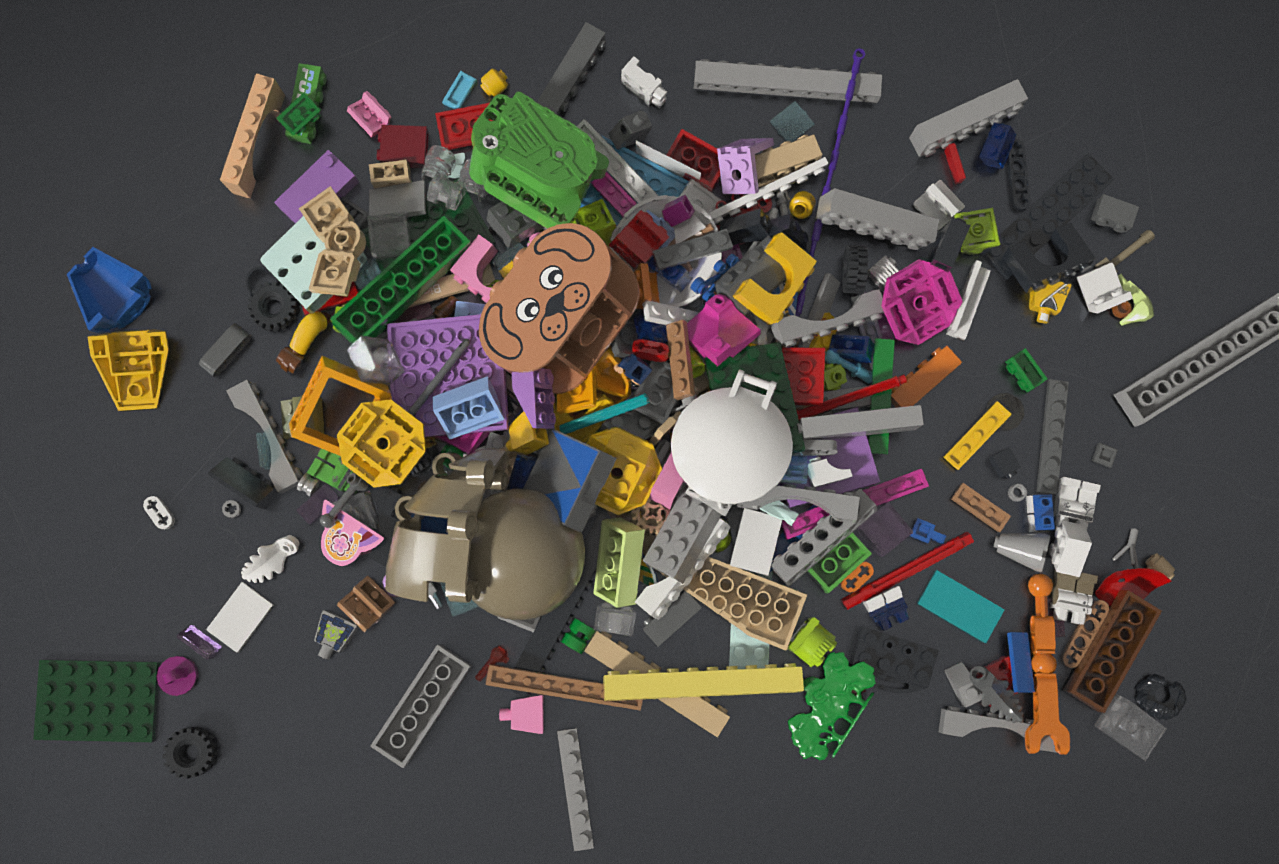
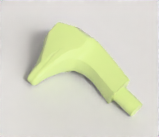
(1142, 308)

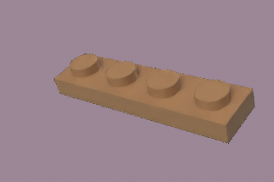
(680, 359)

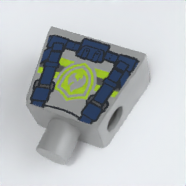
(334, 633)

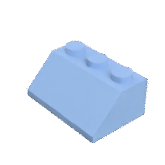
(467, 408)

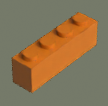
(926, 378)

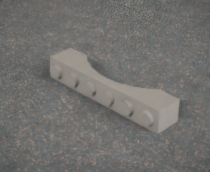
(794, 328)
(282, 471)
(839, 506)
(961, 723)

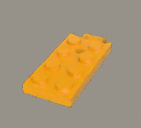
(579, 398)

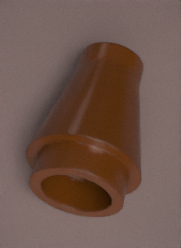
(446, 308)

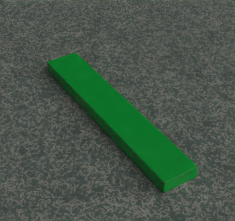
(881, 371)

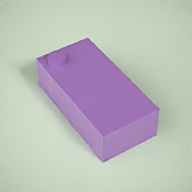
(322, 174)

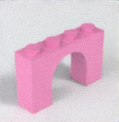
(472, 264)

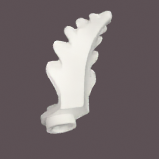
(270, 559)

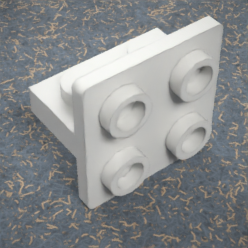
(939, 203)

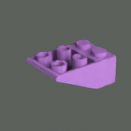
(536, 396)

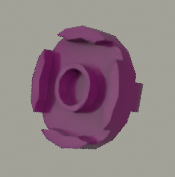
(177, 675)

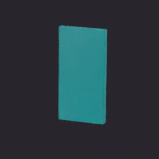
(960, 606)

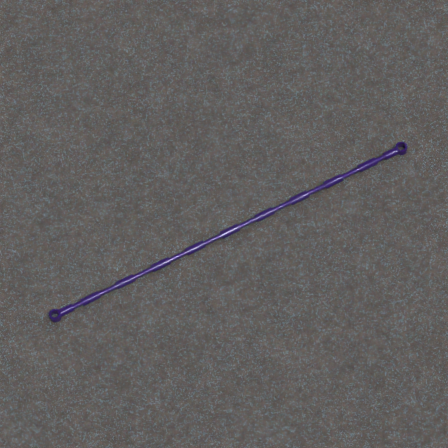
(832, 167)

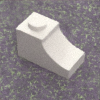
(822, 473)

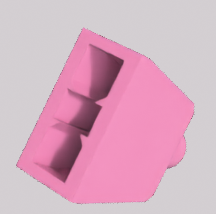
(525, 714)

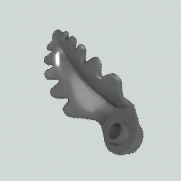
(996, 695)

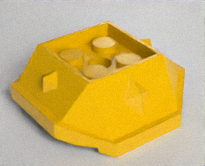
(361, 439)
(639, 467)

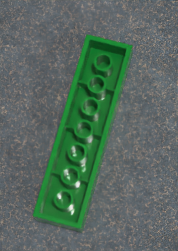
(402, 282)

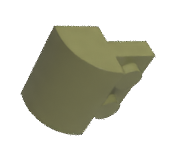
(287, 410)

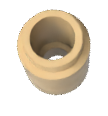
(1160, 564)

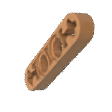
(1088, 636)

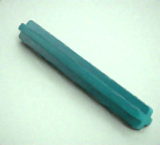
(604, 414)

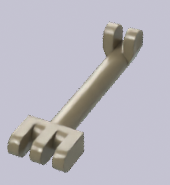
(1146, 237)

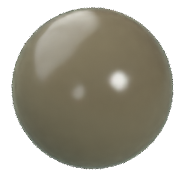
(524, 555)

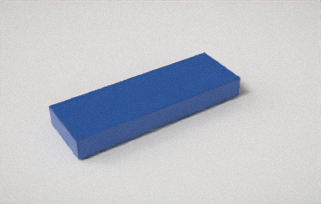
(1020, 662)

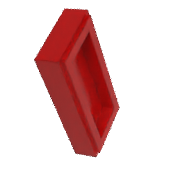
(955, 163)

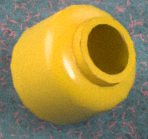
(494, 82)
(802, 204)

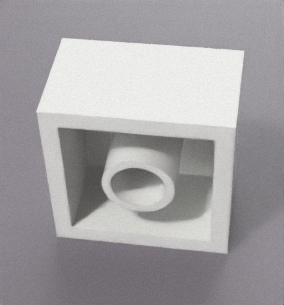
(1070, 548)

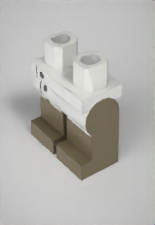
(1072, 595)

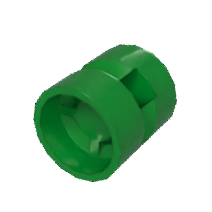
(573, 641)

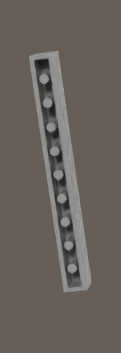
(785, 81)

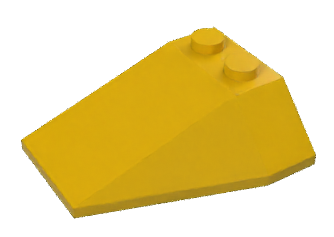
(131, 366)

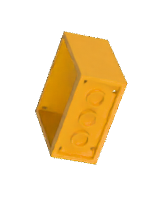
(328, 369)

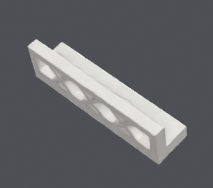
(970, 296)

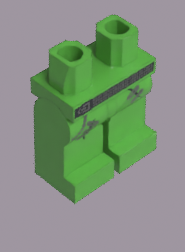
(333, 476)

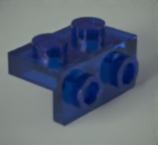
(650, 330)

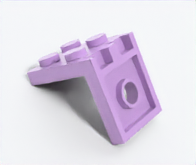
(741, 156)

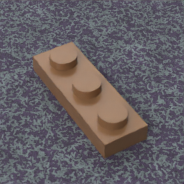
(980, 507)

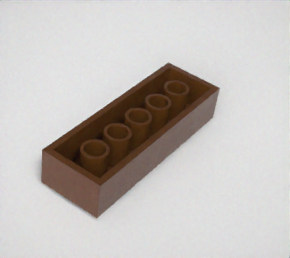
(1112, 651)

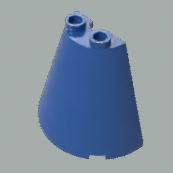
(108, 291)

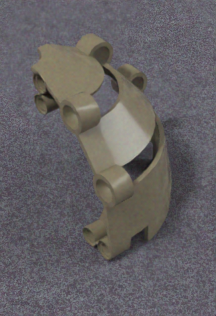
(439, 557)

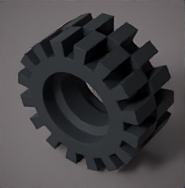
(425, 462)

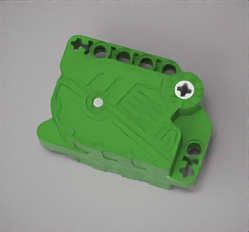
(533, 159)

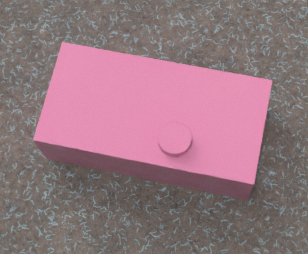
(667, 485)

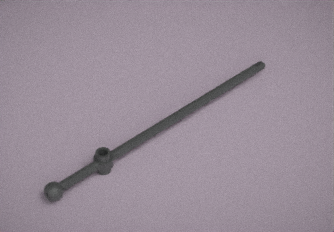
(356, 481)

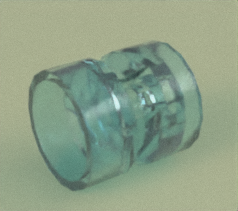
(367, 273)

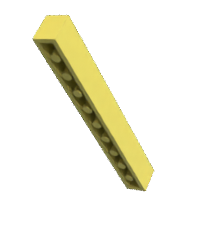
(702, 683)

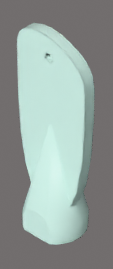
(780, 511)

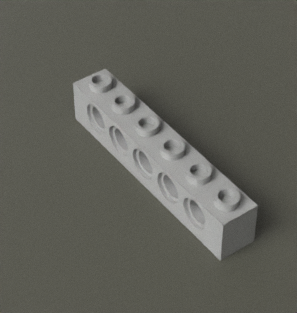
(836, 535)

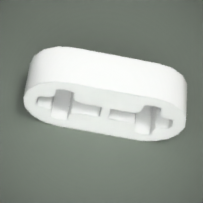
(155, 515)

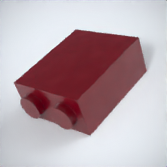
(403, 143)

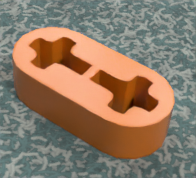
(860, 580)

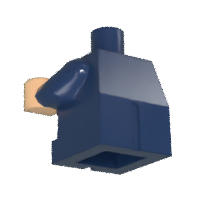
(634, 368)

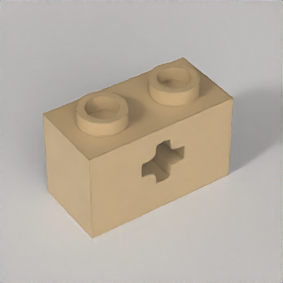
(390, 173)

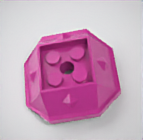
(935, 307)

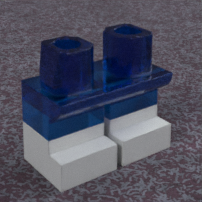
(885, 605)

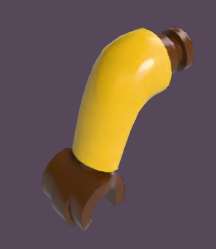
(304, 335)

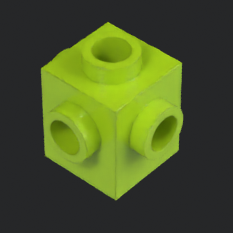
(834, 377)

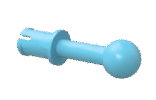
(856, 370)

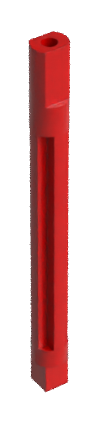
(907, 570)

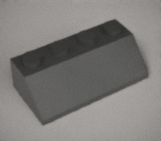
(755, 266)

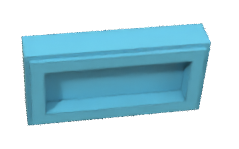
(459, 91)

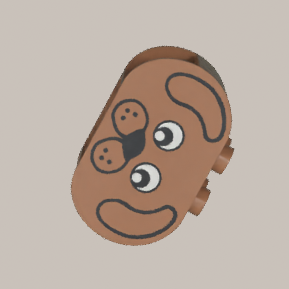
(559, 306)

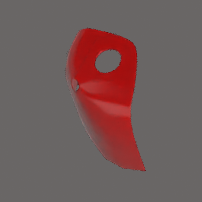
(1138, 581)

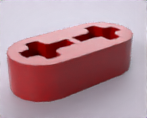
(650, 350)

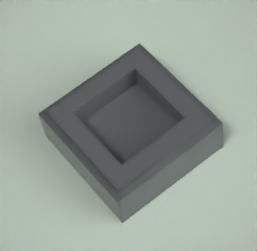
(1104, 455)

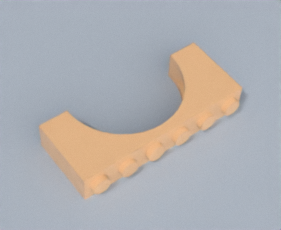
(238, 169)

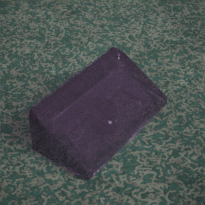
(199, 642)

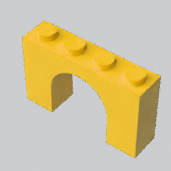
(797, 267)

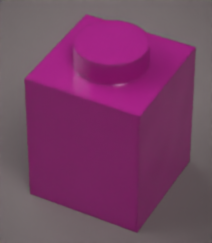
(678, 211)

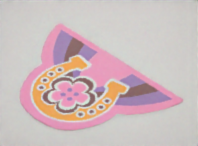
(347, 538)

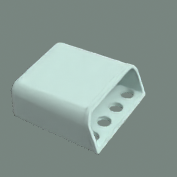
(294, 260)

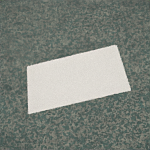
(665, 161)

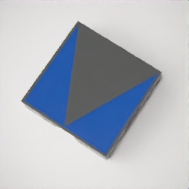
(570, 477)

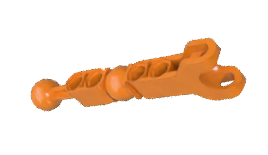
(1044, 665)

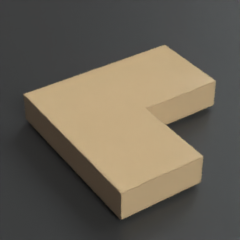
(664, 429)

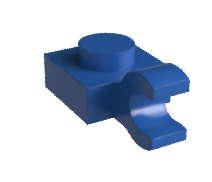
(925, 531)

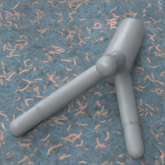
(1131, 544)

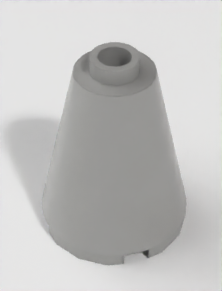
(1024, 548)

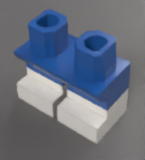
(1043, 513)

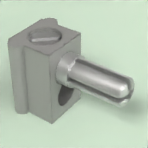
(431, 593)

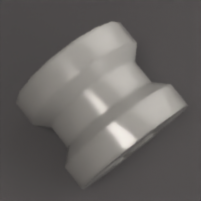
(308, 484)

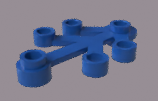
(700, 285)

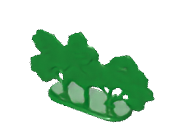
(829, 702)

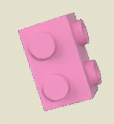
(369, 114)

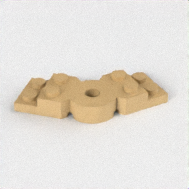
(343, 242)

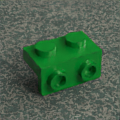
(299, 114)
(1025, 370)

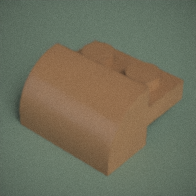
(366, 604)

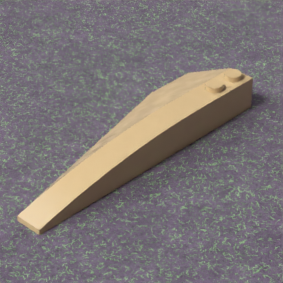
(745, 599)

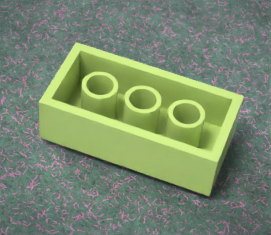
(619, 562)

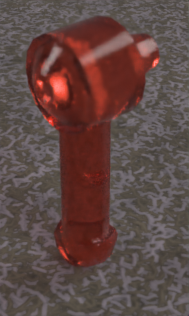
(497, 655)

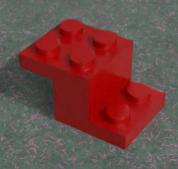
(639, 239)

